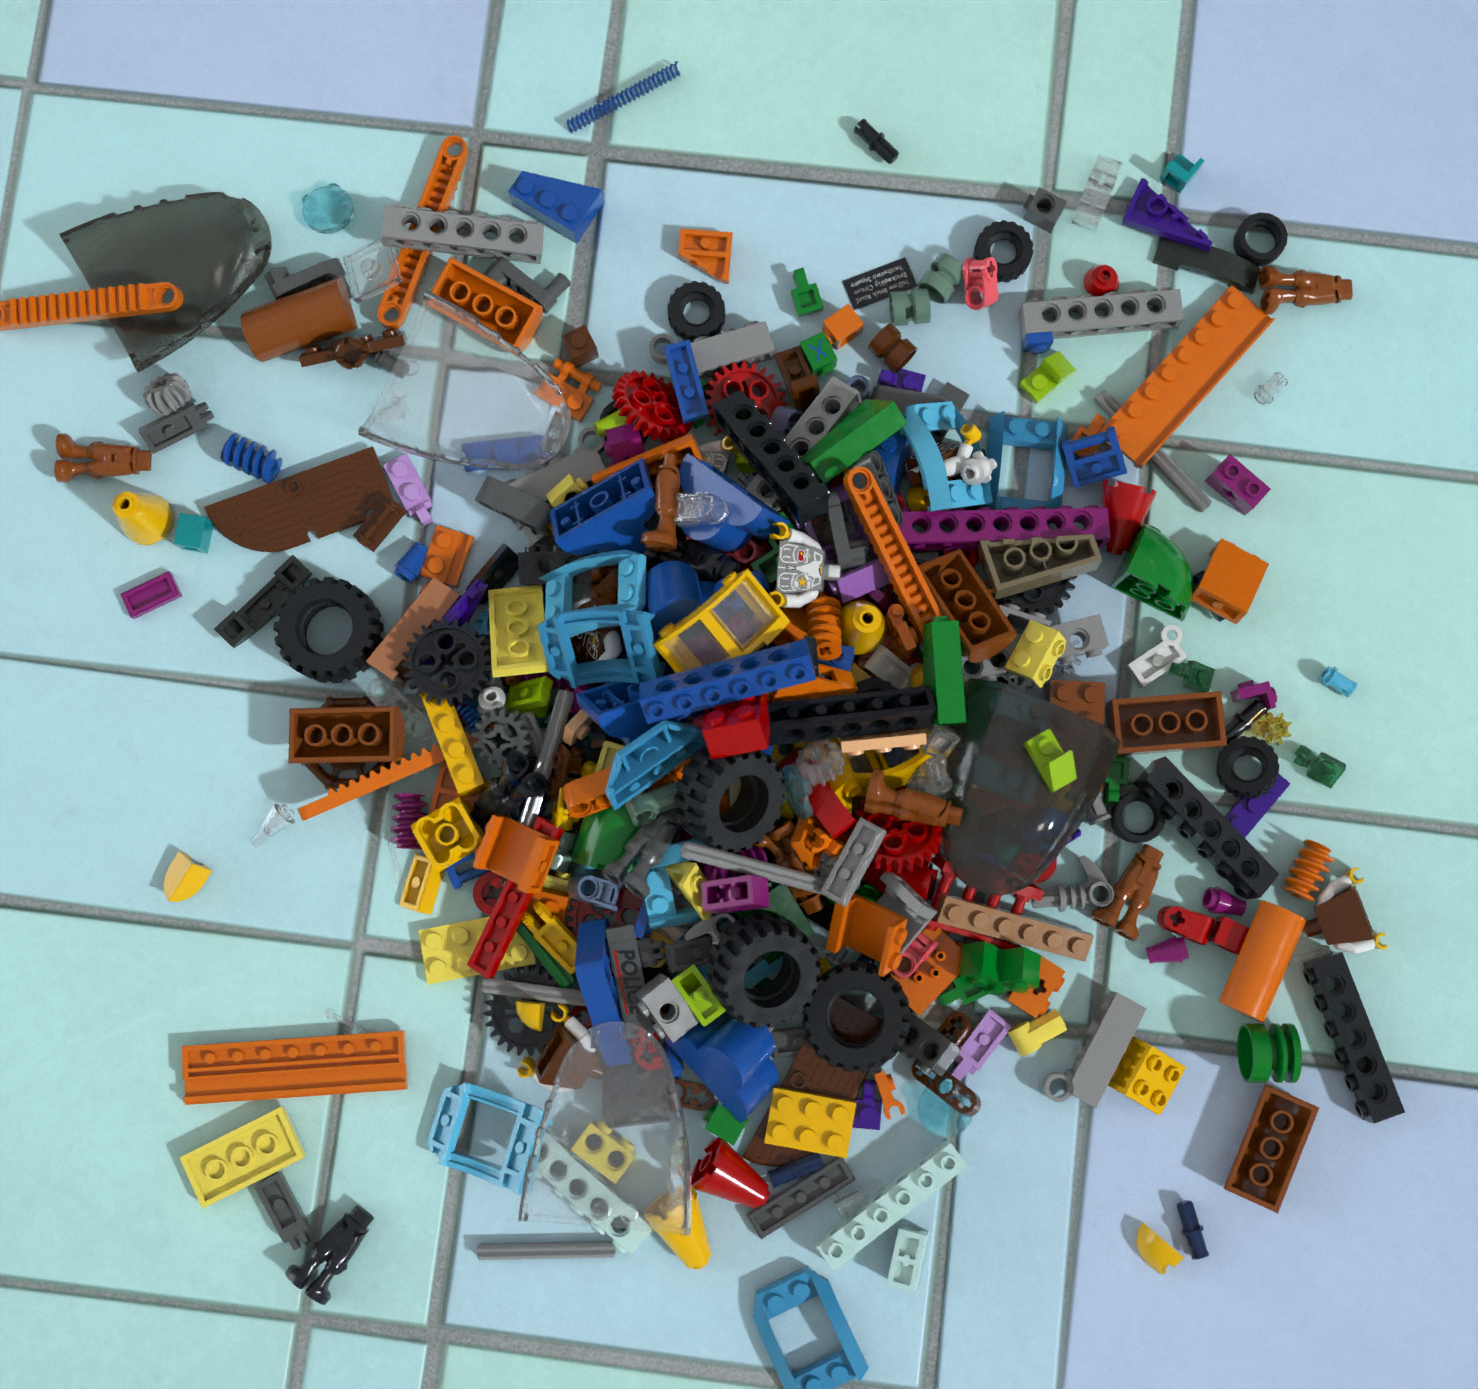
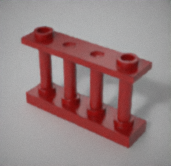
(1021, 897)

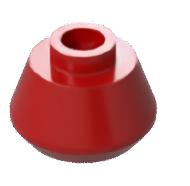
(1101, 280)

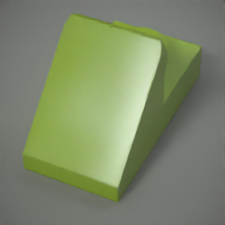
(1047, 376)
(530, 696)
(1053, 764)
(698, 995)

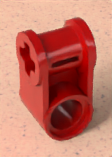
(1189, 924)

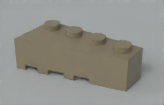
(1028, 564)

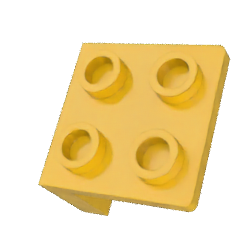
(1146, 1075)

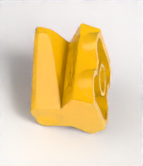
(448, 834)

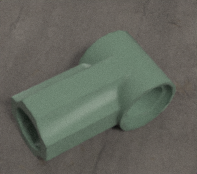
(649, 803)

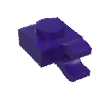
(904, 380)
(867, 1109)

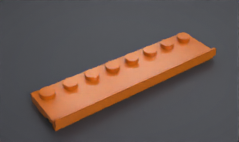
(1187, 375)
(294, 1067)

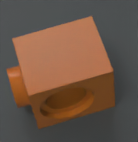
(842, 327)

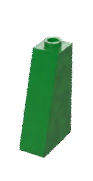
(853, 438)
(944, 670)

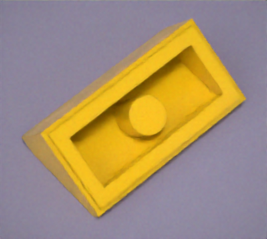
(421, 886)

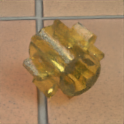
(1280, 726)

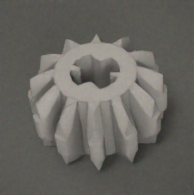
(167, 394)

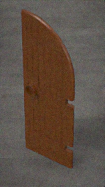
(317, 499)
(816, 1076)

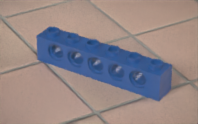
(726, 681)

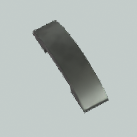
(1216, 263)
(263, 605)

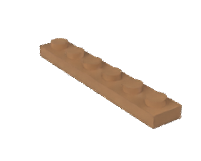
(1013, 927)

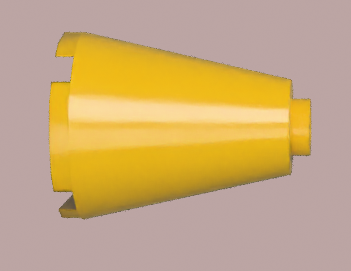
(143, 516)
(862, 626)
(694, 1248)

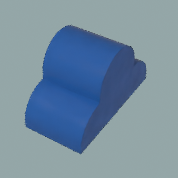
(607, 514)
(746, 515)
(673, 593)
(618, 710)
(731, 1061)

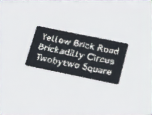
(878, 283)

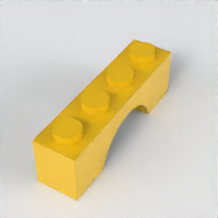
(455, 747)

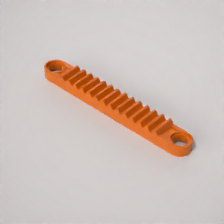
(412, 263)
(88, 305)
(892, 550)
(376, 781)

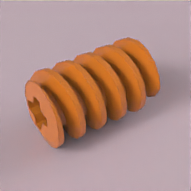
(825, 624)
(1307, 870)

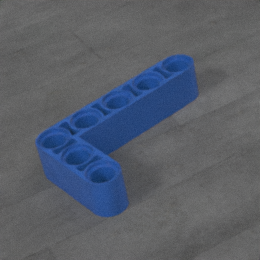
(594, 972)

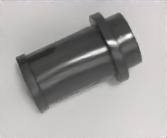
(385, 360)

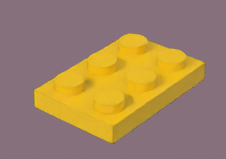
(810, 1121)

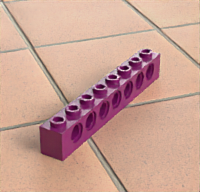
(1094, 520)

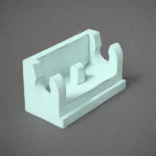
(907, 1259)

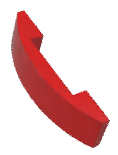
(825, 803)

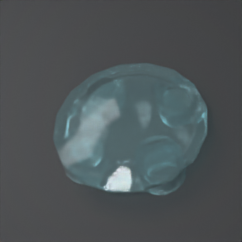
(328, 209)
(797, 792)
(939, 1116)

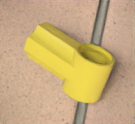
(1030, 1035)

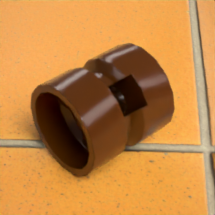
(892, 348)

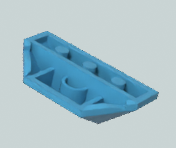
(650, 759)

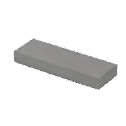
(853, 862)

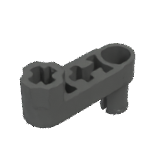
(508, 274)
(284, 284)
(844, 553)

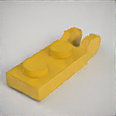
(553, 936)

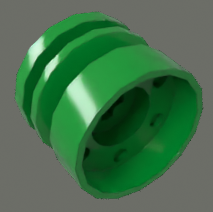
(1269, 1053)

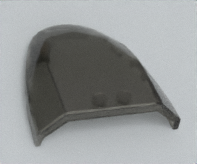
(199, 243)
(1009, 815)

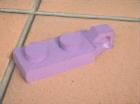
(410, 488)
(980, 1044)

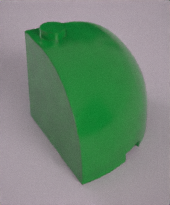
(1156, 573)

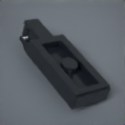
(497, 570)

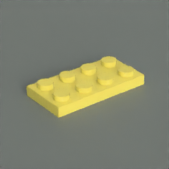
(513, 630)
(450, 946)
(242, 1157)

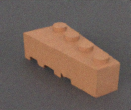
(430, 605)

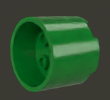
(604, 838)

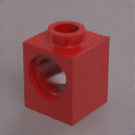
(1228, 934)

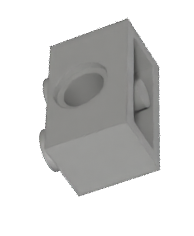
(679, 1016)

